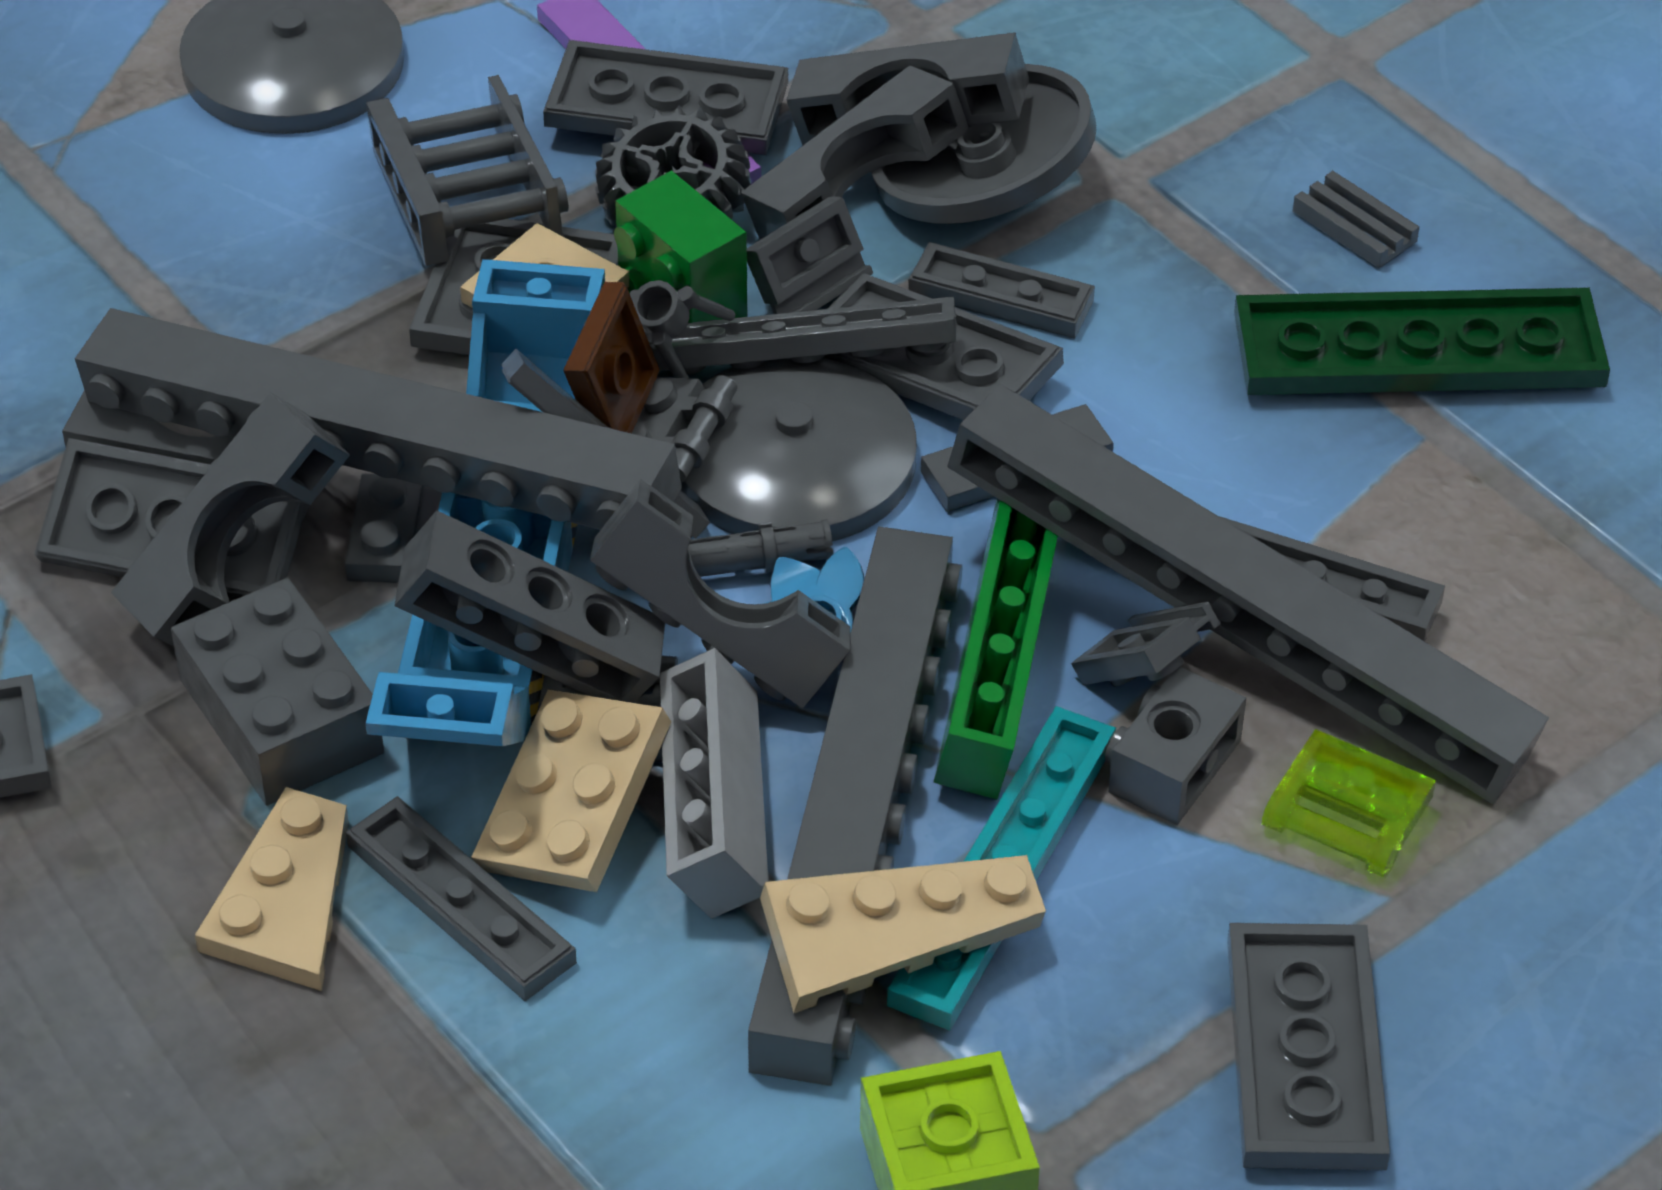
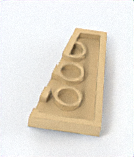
(870, 923)

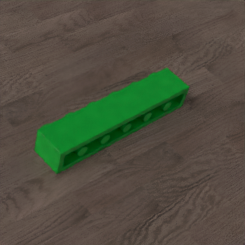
(996, 654)

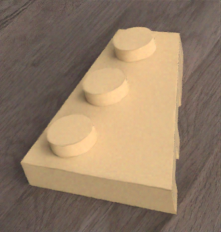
(282, 893)

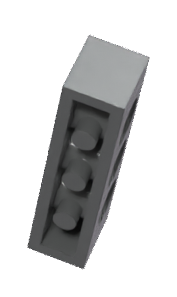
(529, 611)

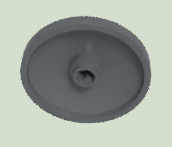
(290, 61)
(998, 163)
(806, 450)

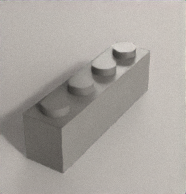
(713, 784)

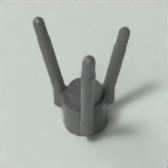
(667, 313)

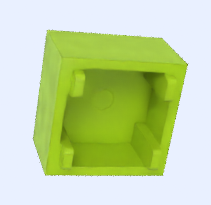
(947, 1128)

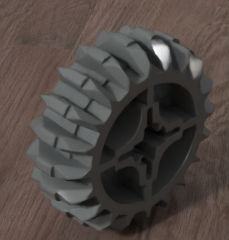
(678, 145)

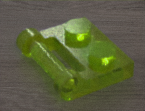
(1357, 787)

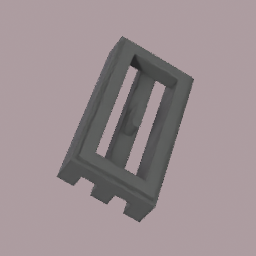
(1361, 214)

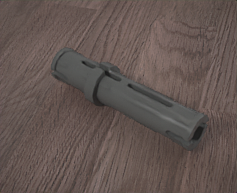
(761, 548)

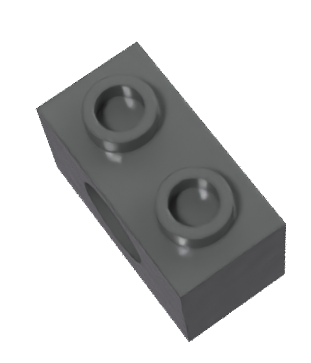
(1175, 744)

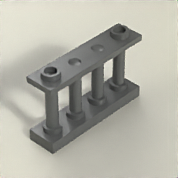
(421, 193)

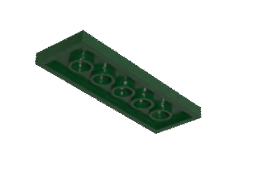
(1420, 341)

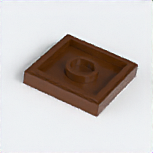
(612, 361)

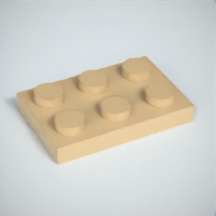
(572, 790)

